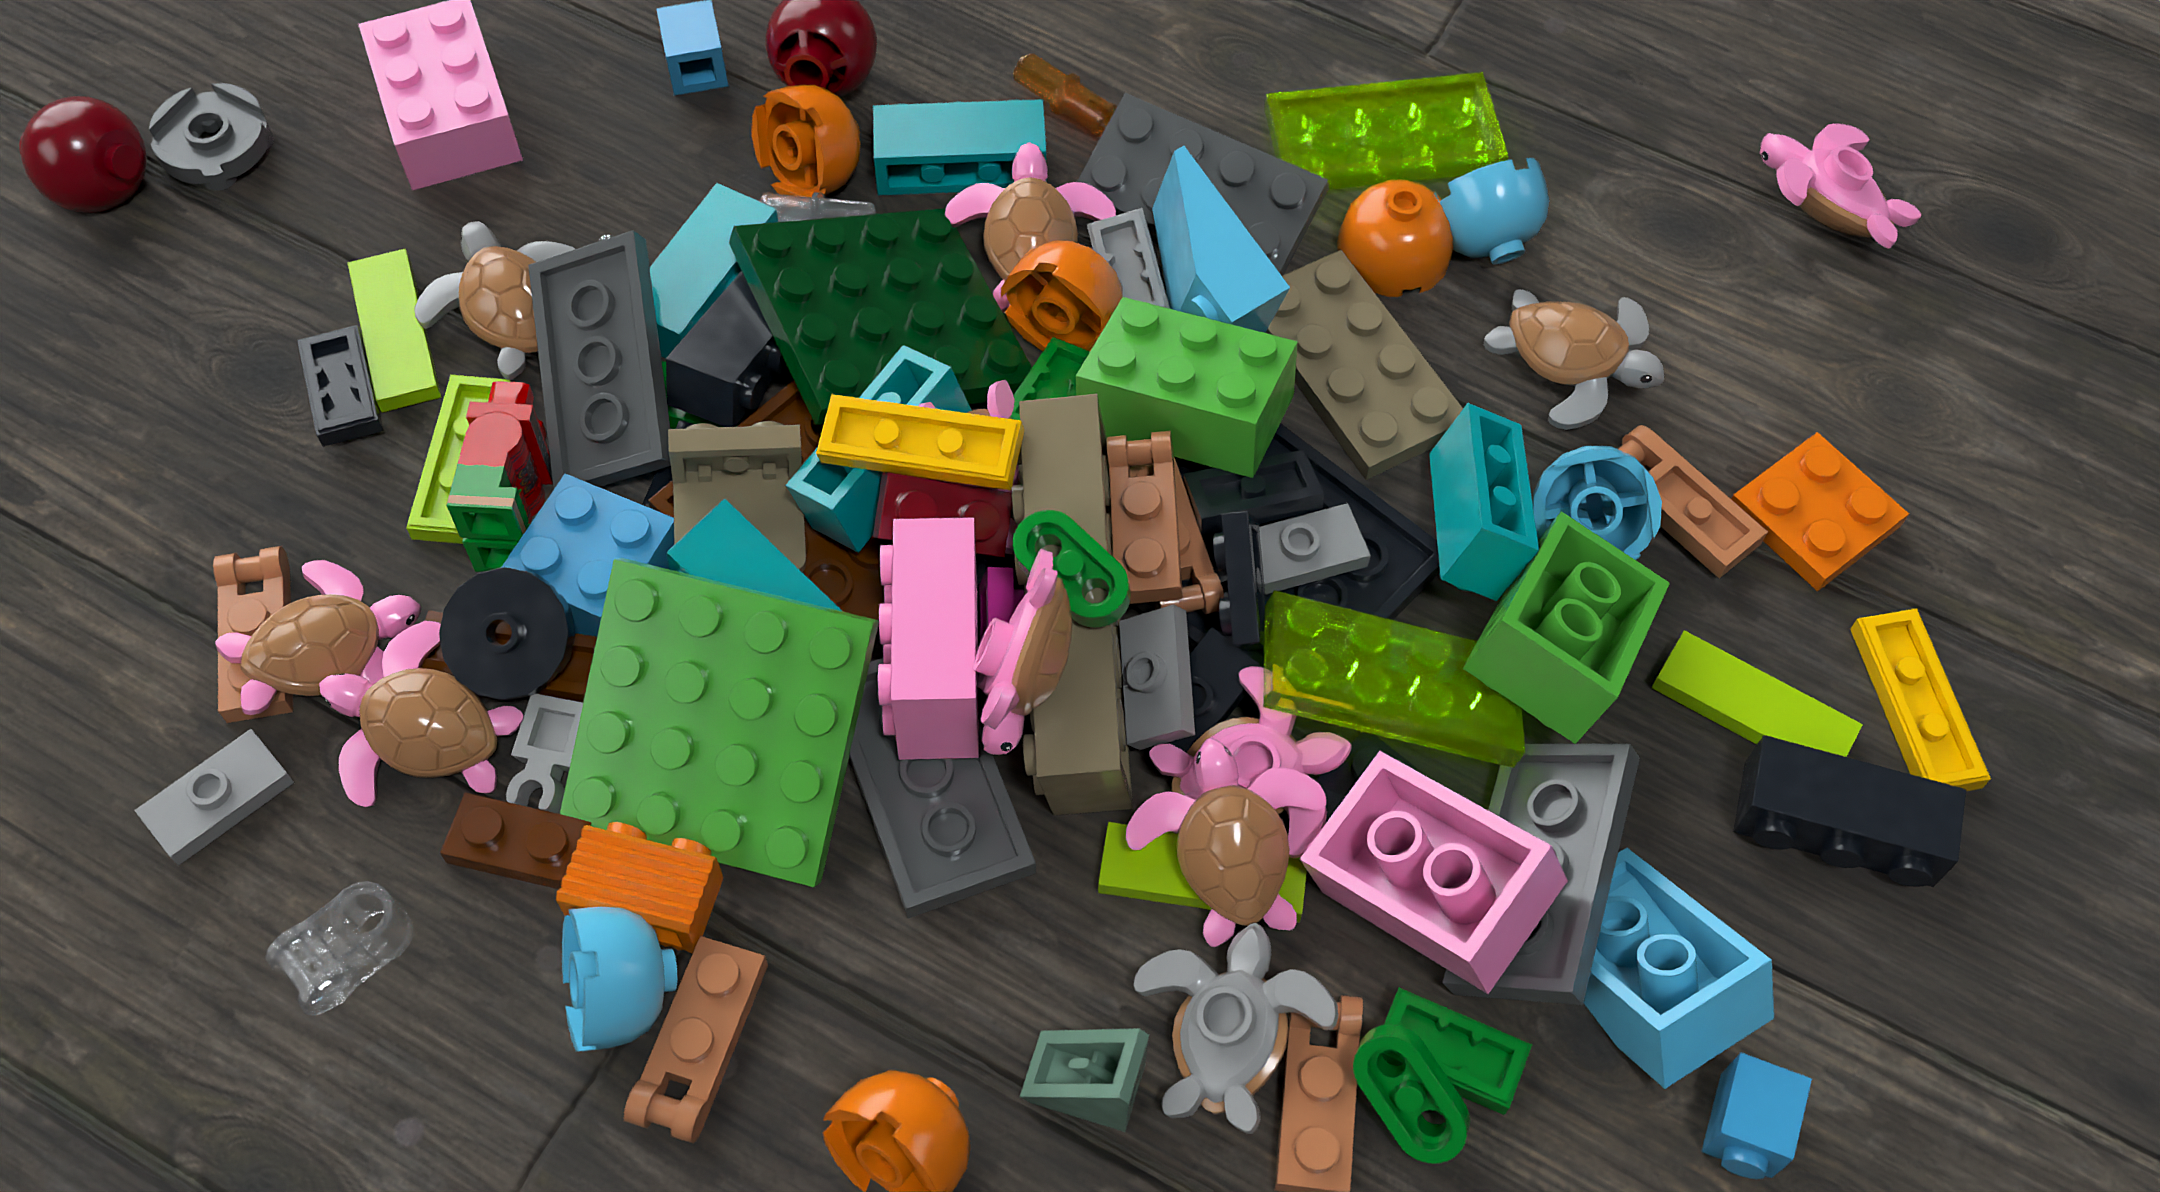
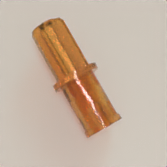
(1064, 93)

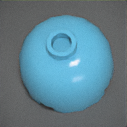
(1496, 210)
(1602, 492)
(613, 976)

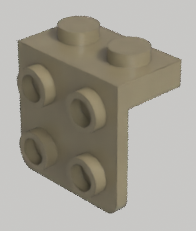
(747, 470)

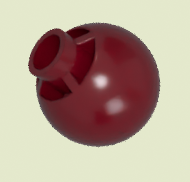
(821, 44)
(83, 154)

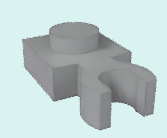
(546, 747)

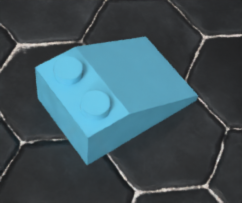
(1209, 255)
(1672, 976)

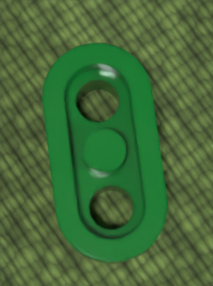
(1080, 565)
(1409, 1089)

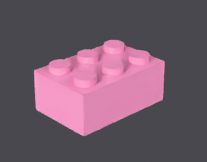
(439, 93)
(930, 639)
(1435, 870)

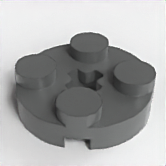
(217, 159)

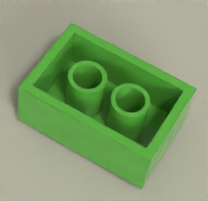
(1192, 375)
(1568, 628)

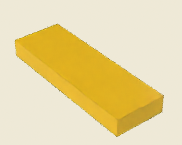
(921, 442)
(1919, 700)

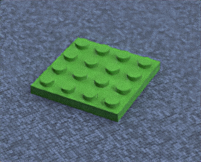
(719, 719)

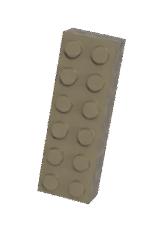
(1080, 729)

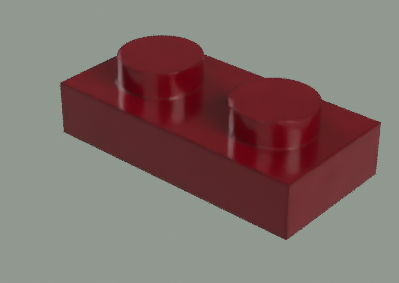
(927, 498)

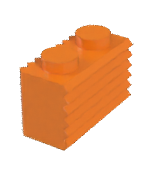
(661, 882)

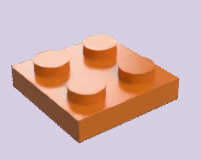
(1819, 510)

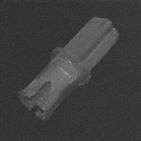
(815, 207)

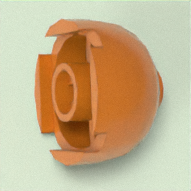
(806, 140)
(1397, 237)
(1061, 294)
(899, 1134)

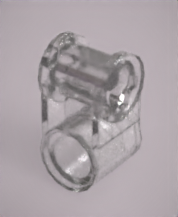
(338, 949)

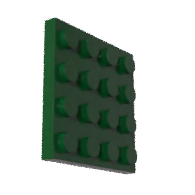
(864, 286)

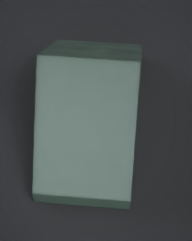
(1088, 1073)

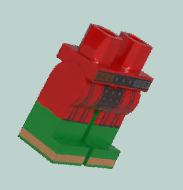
(499, 474)

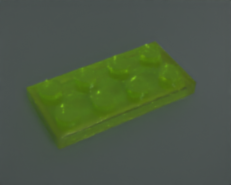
(1387, 129)
(1384, 680)

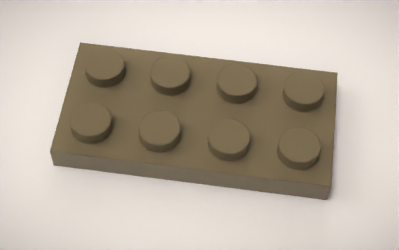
(1361, 367)

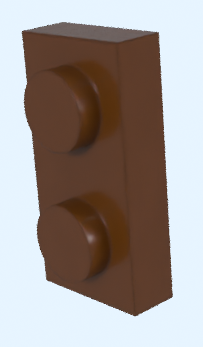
(512, 840)

